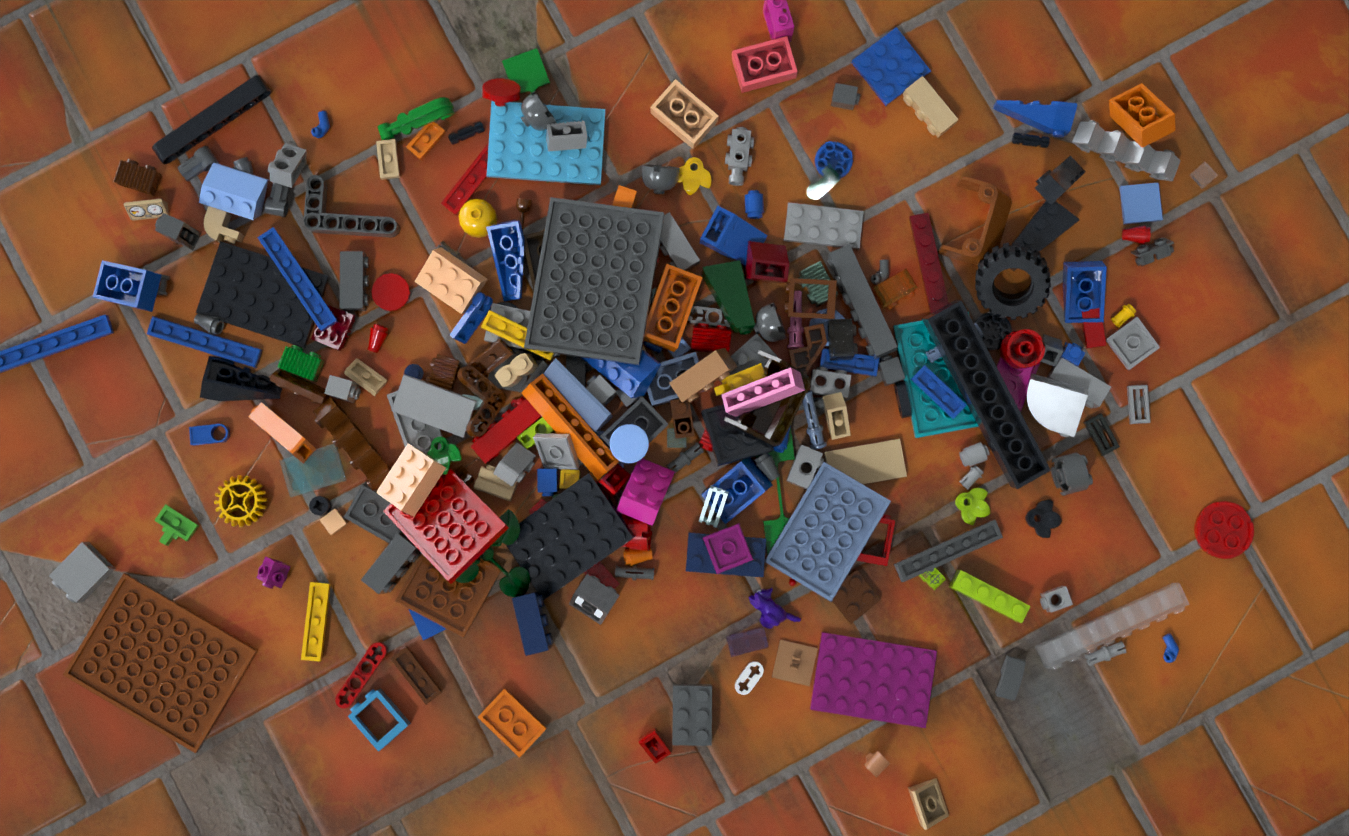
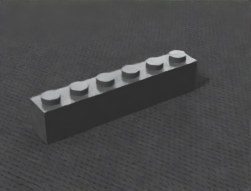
(862, 302)

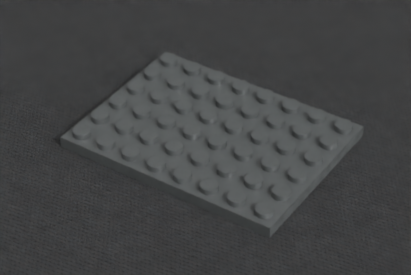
(594, 281)

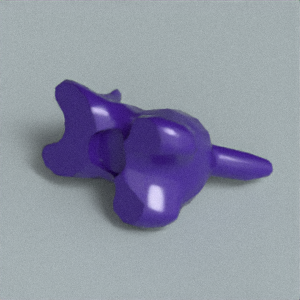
(771, 612)

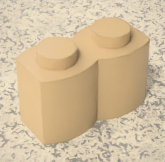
(520, 366)

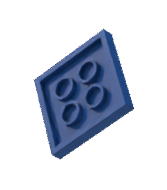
(890, 66)

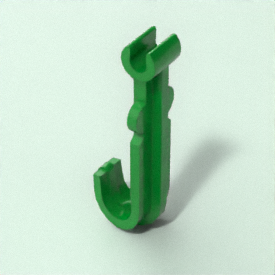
(417, 118)

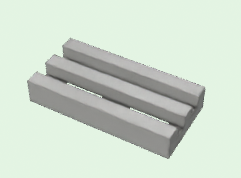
(1138, 404)

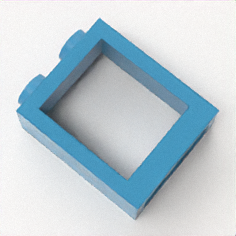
(386, 701)

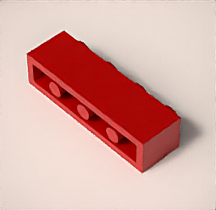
(506, 431)

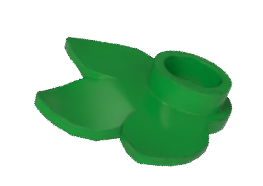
(446, 454)

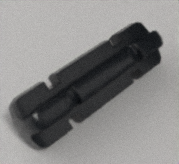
(466, 132)
(1030, 140)

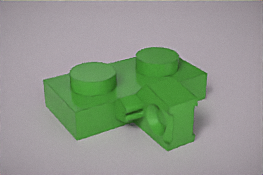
(175, 525)

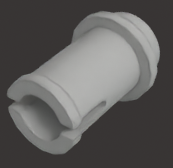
(971, 477)

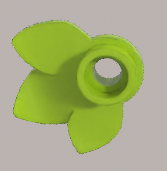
(975, 507)

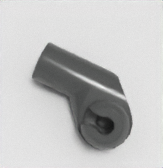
(882, 274)

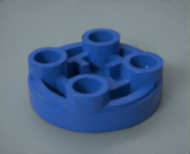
(835, 154)

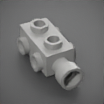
(739, 148)

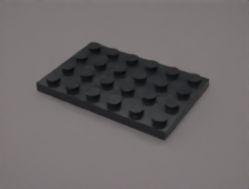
(255, 296)
(569, 536)

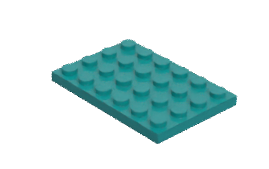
(927, 416)

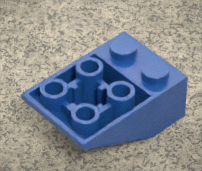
(730, 235)

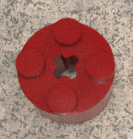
(1032, 346)

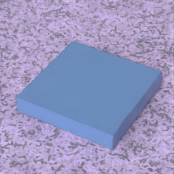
(1140, 203)

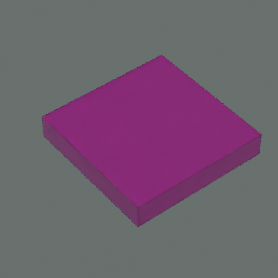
(727, 548)

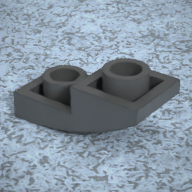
(1011, 677)

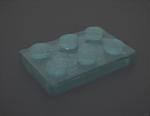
(318, 471)

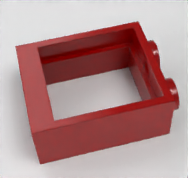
(886, 519)

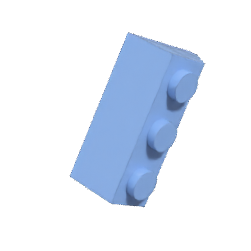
(234, 191)

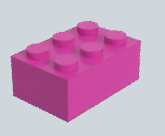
(645, 491)

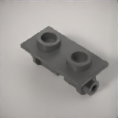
(1159, 248)

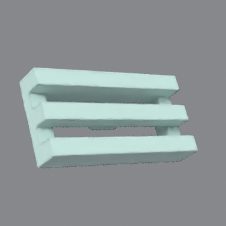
(709, 520)

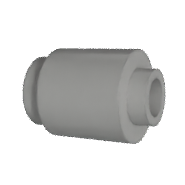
(974, 454)

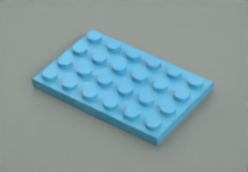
(524, 154)

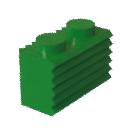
(300, 363)

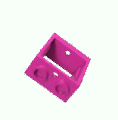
(778, 22)

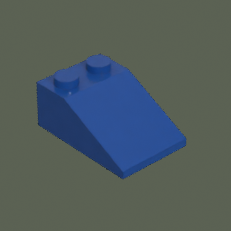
(1083, 290)
(744, 485)

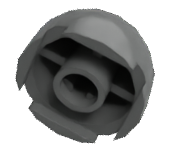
(536, 113)
(660, 177)
(769, 324)

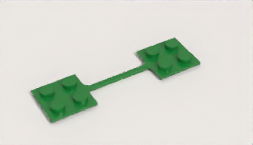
(527, 71)
(774, 528)

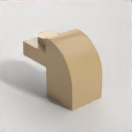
(216, 226)

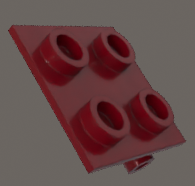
(336, 334)

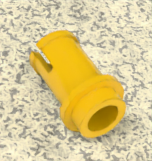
(1121, 317)

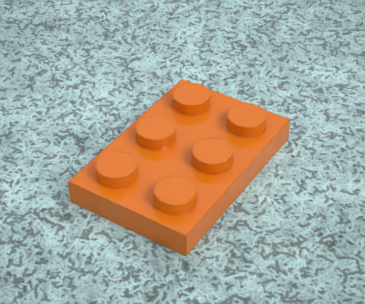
(512, 722)

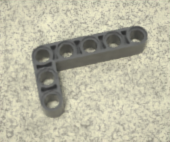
(342, 219)

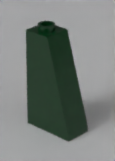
(730, 292)

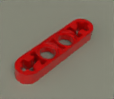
(363, 676)

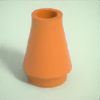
(636, 556)

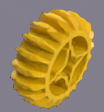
(247, 496)

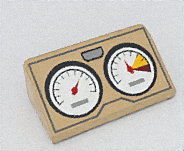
(146, 209)

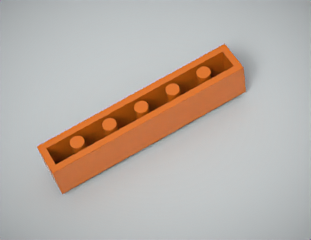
(566, 420)

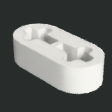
(752, 681)

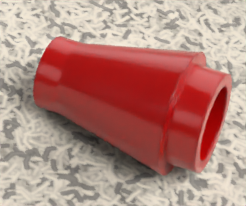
(1137, 234)
(377, 337)

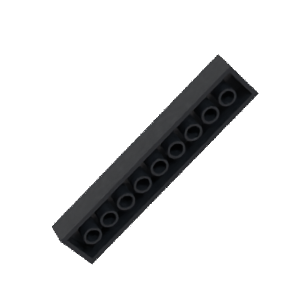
(986, 394)

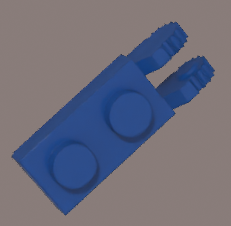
(472, 318)

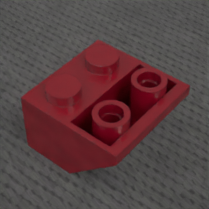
(767, 262)

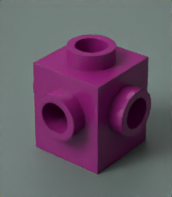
(273, 572)

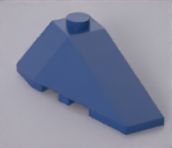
(1051, 118)
(508, 254)

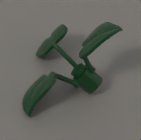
(518, 578)

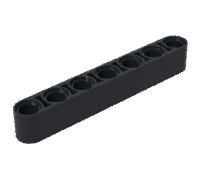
(211, 119)

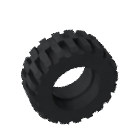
(1012, 304)

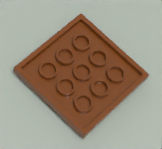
(444, 603)

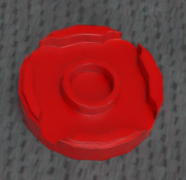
(390, 292)

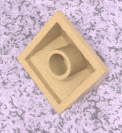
(928, 803)

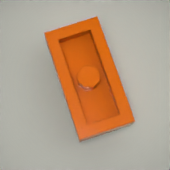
(425, 140)

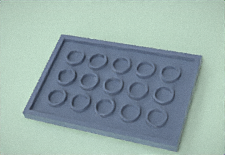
(827, 531)

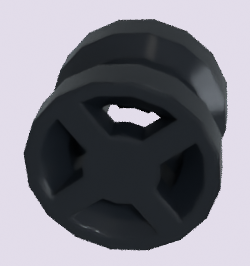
(324, 505)

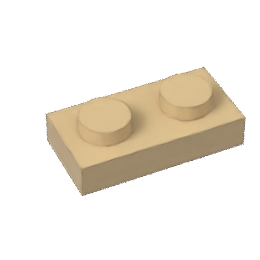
(388, 159)
(365, 376)

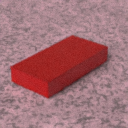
(1093, 331)

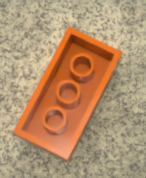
(671, 307)

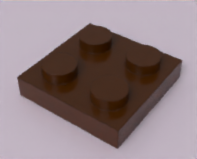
(855, 597)

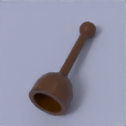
(523, 206)

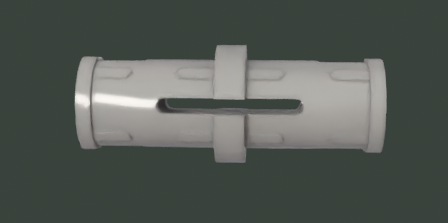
(1105, 653)

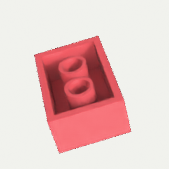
(764, 64)

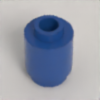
(754, 204)

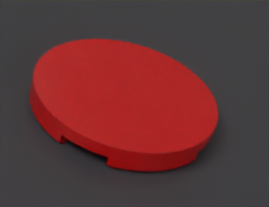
(1224, 530)

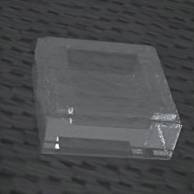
(1203, 175)

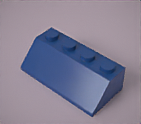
(630, 378)

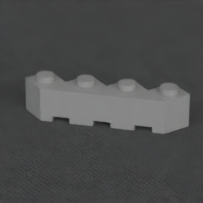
(1117, 147)

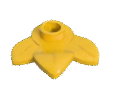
(693, 179)

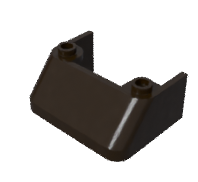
(773, 420)

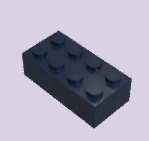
(700, 561)

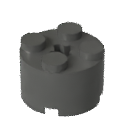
(1071, 473)

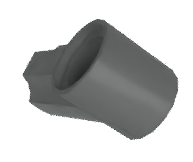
(200, 162)
(277, 202)

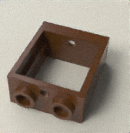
(790, 289)

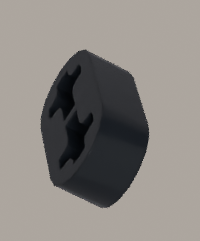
(902, 399)

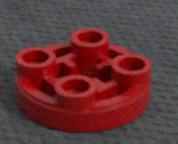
(501, 91)

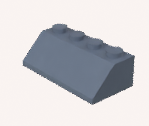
(578, 396)

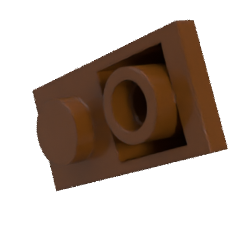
(682, 419)

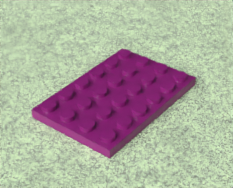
(873, 680)

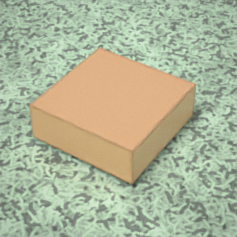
(333, 521)

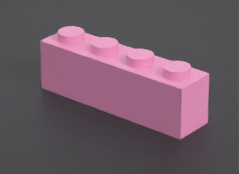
(763, 392)

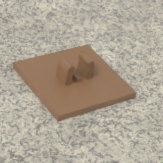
(794, 662)

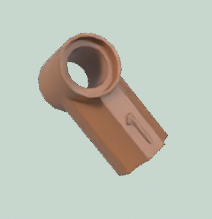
(875, 763)

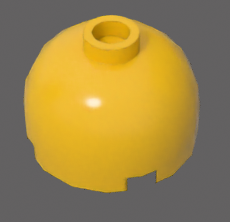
(476, 216)

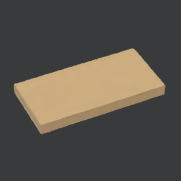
(870, 462)

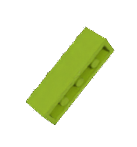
(989, 596)

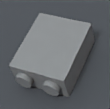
(81, 572)

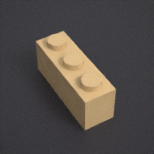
(929, 107)

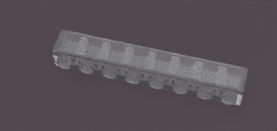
(1112, 625)

